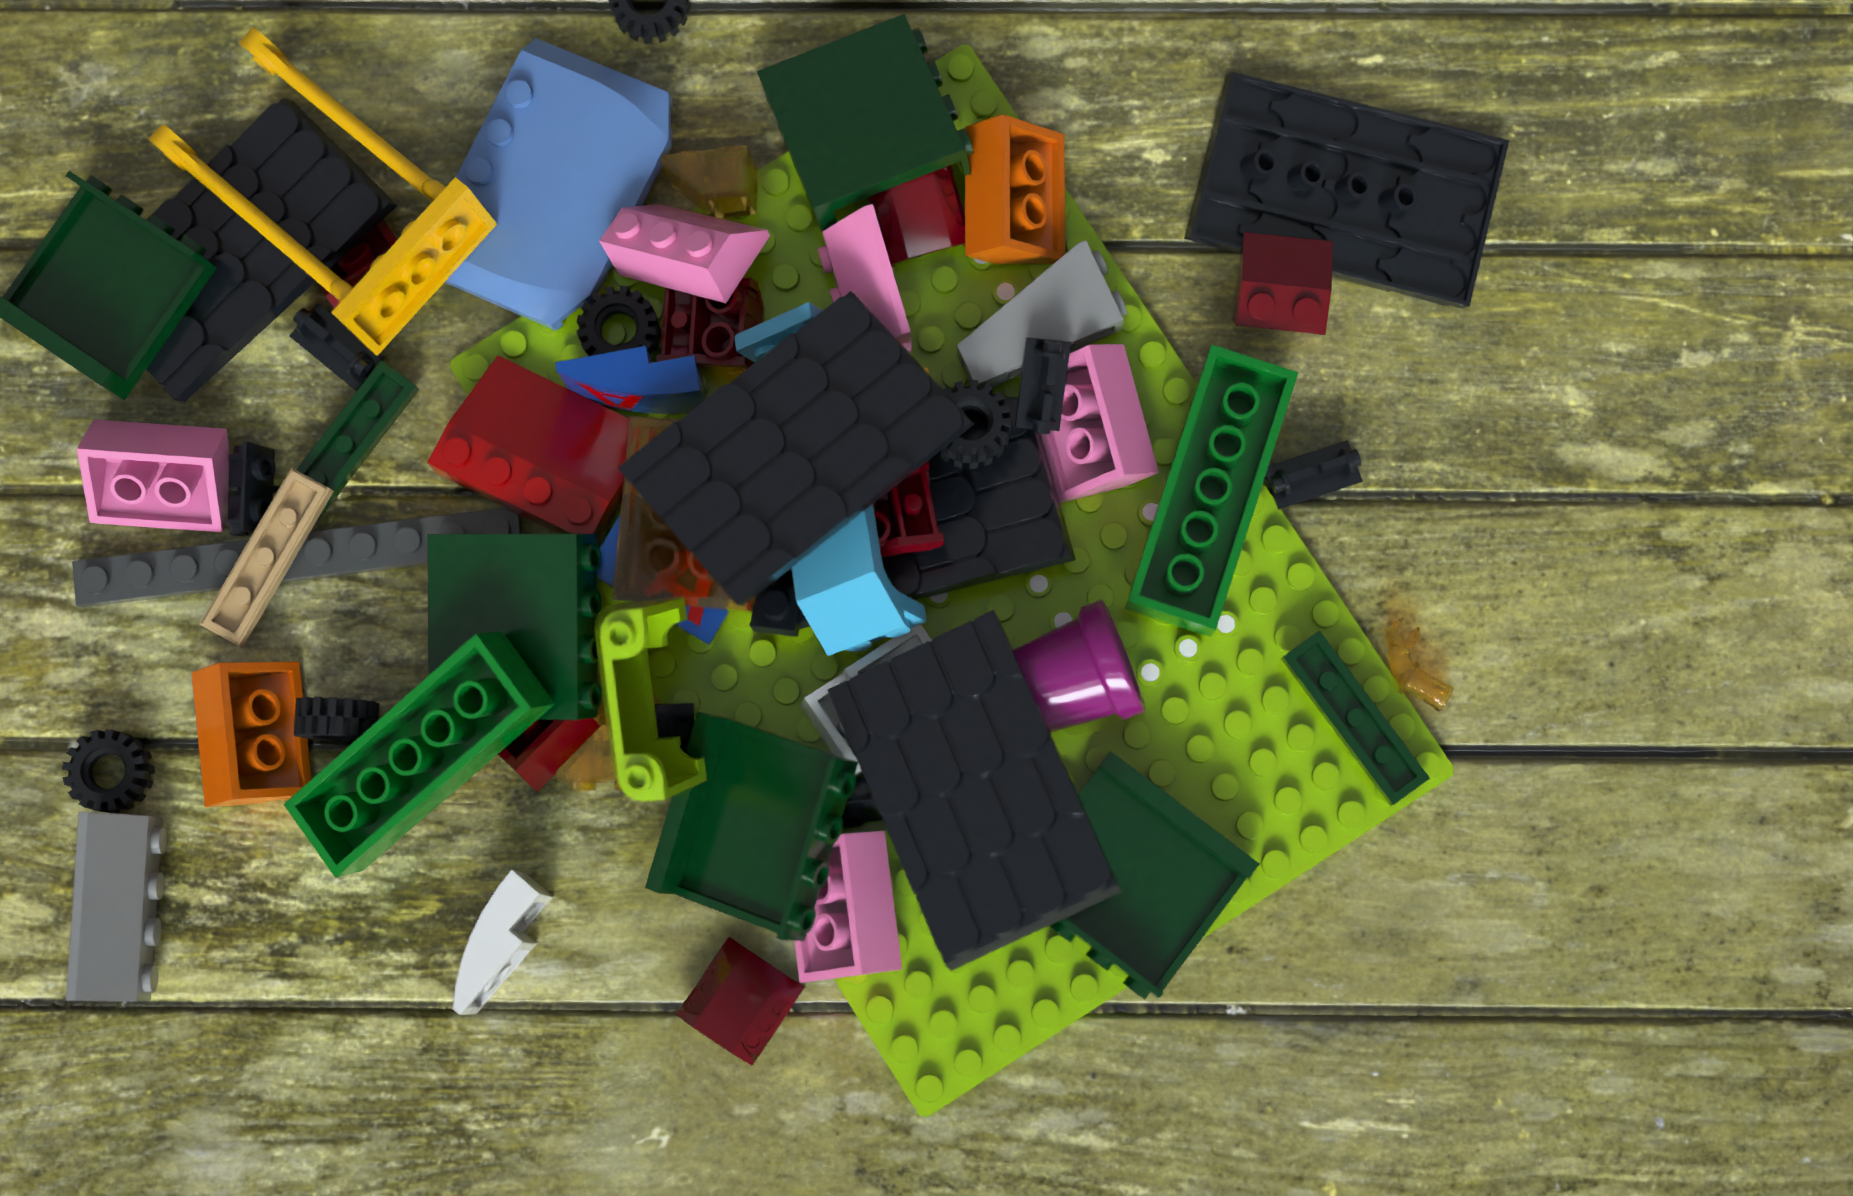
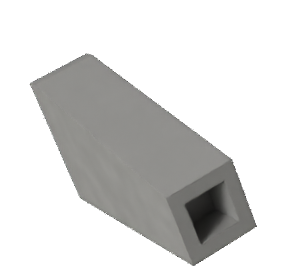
(1061, 304)

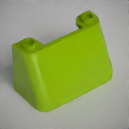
(641, 762)

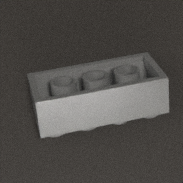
(115, 907)

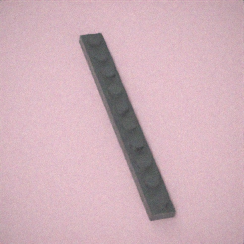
(321, 556)

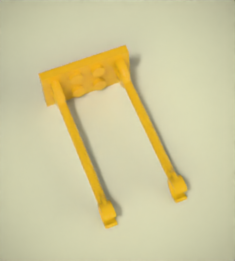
(413, 265)

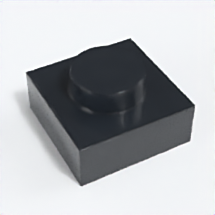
(776, 611)

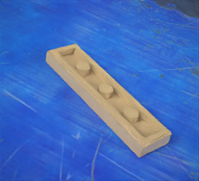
(266, 557)

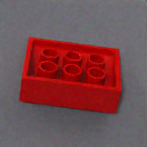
(536, 450)

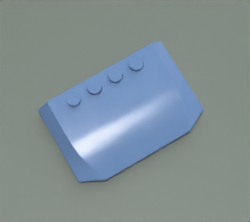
(553, 173)

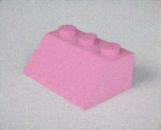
(682, 249)
(861, 265)
(1101, 427)
(155, 475)
(854, 914)

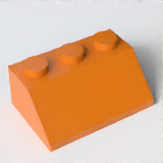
(1015, 193)
(249, 732)

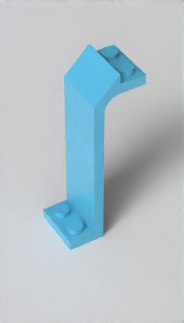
(843, 579)

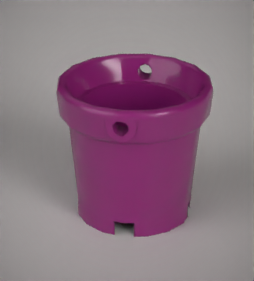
(1081, 671)

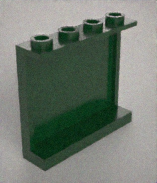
(863, 116)
(106, 287)
(535, 593)
(756, 829)
(1170, 873)

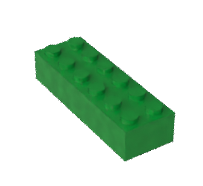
(1211, 490)
(419, 753)

